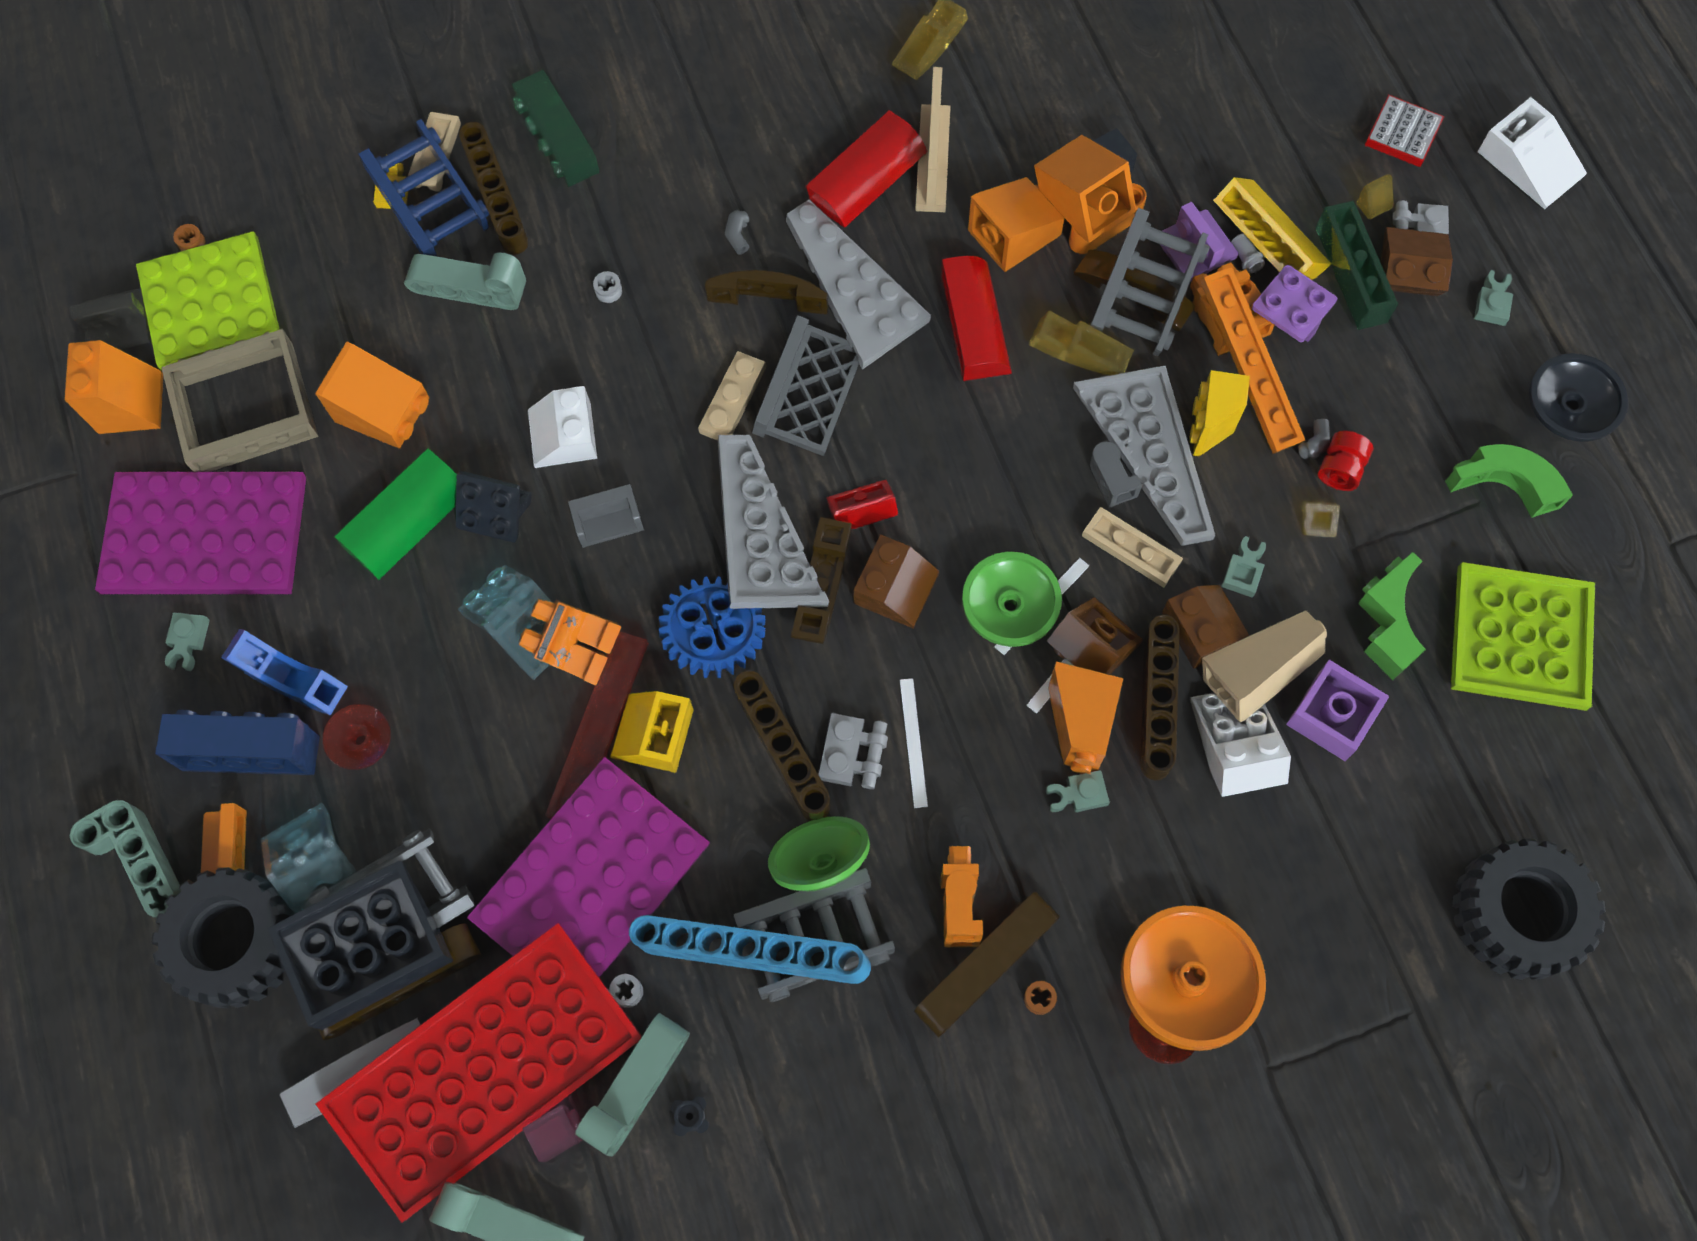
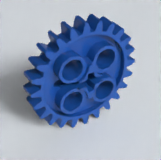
(684, 636)

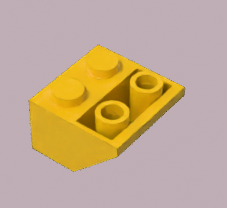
(1218, 409)
(653, 730)

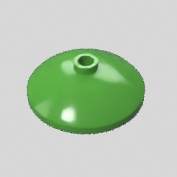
(1014, 580)
(819, 854)

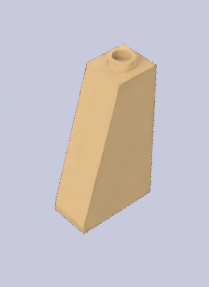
(1263, 663)

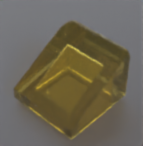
(1376, 197)
(1320, 518)

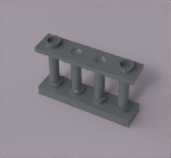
(1130, 259)
(452, 900)
(788, 911)

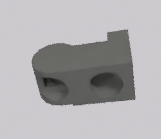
(1112, 476)

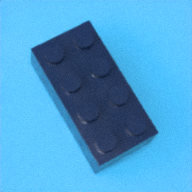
(238, 743)

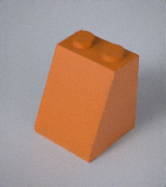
(1087, 186)
(1013, 221)
(112, 388)
(372, 396)
(1083, 714)

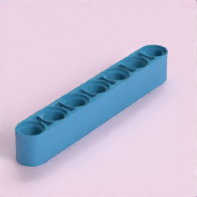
(764, 955)

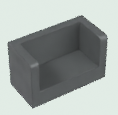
(606, 515)

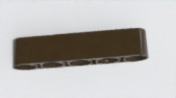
(493, 188)
(1152, 710)
(778, 730)
(463, 951)
(986, 964)

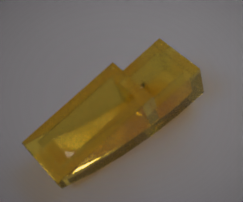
(930, 38)
(1080, 345)

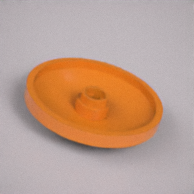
(1193, 978)

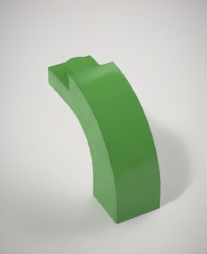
(1520, 469)

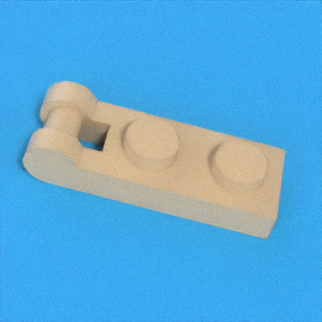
(447, 130)

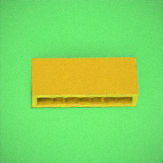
(1270, 228)

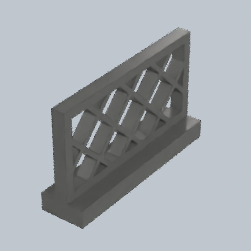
(782, 381)

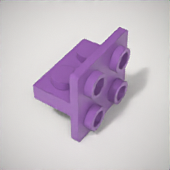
(1190, 227)
(1294, 304)

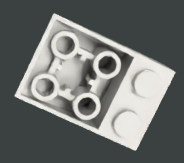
(1533, 153)
(1242, 753)

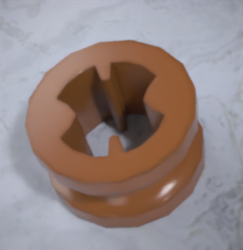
(183, 235)
(1042, 986)

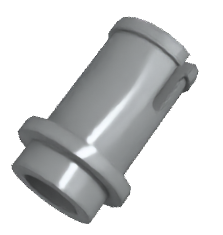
(1251, 258)

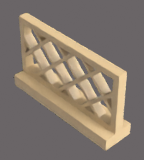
(934, 164)

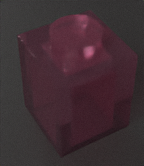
(553, 1133)

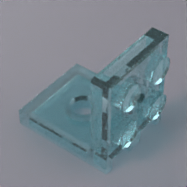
(504, 610)
(303, 857)

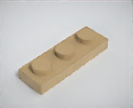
(732, 396)
(1132, 547)

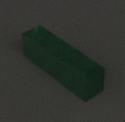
(555, 127)
(1356, 265)

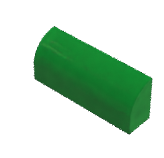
(401, 514)

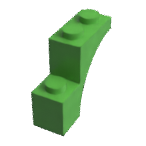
(1384, 600)

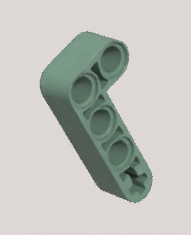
(491, 286)
(123, 839)
(629, 1094)
(493, 1220)

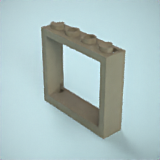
(251, 442)

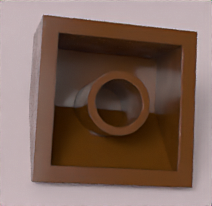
(1417, 261)
(895, 582)
(1204, 621)
(1094, 638)

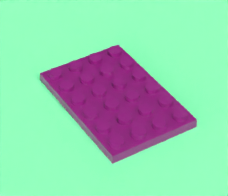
(201, 533)
(592, 870)

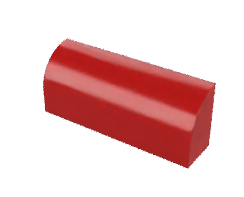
(866, 169)
(974, 318)

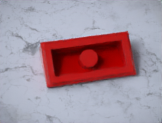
(864, 504)

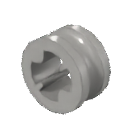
(600, 282)
(637, 990)

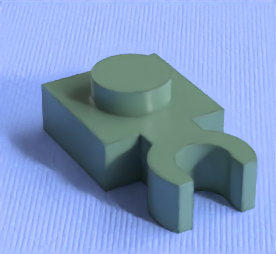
(1493, 302)
(1243, 570)
(184, 635)
(1083, 790)

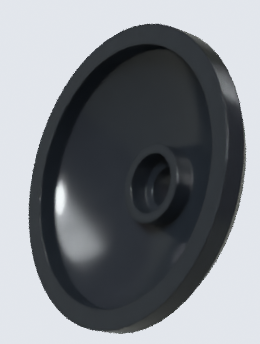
(1588, 387)

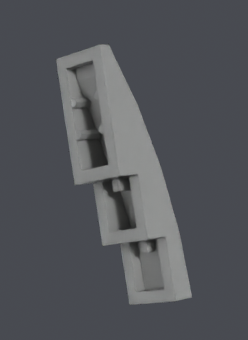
(301, 1097)

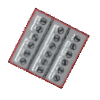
(1404, 130)

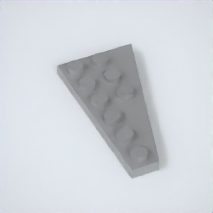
(860, 293)
(1145, 423)
(760, 541)

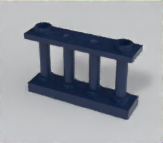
(395, 191)

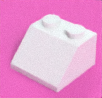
(562, 428)

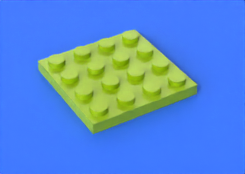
(206, 298)
(1523, 636)

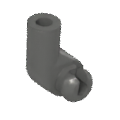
(733, 229)
(1318, 443)

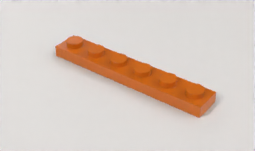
(1252, 359)

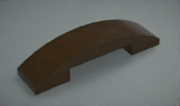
(1097, 269)
(770, 284)
(828, 562)

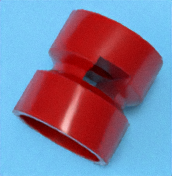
(1345, 460)

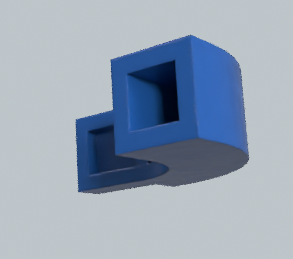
(283, 674)

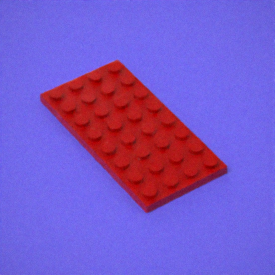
(479, 1071)

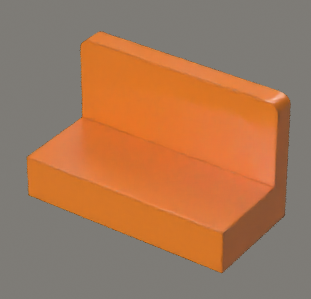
(224, 838)

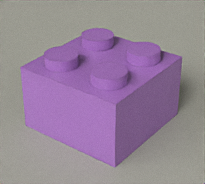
(1337, 710)

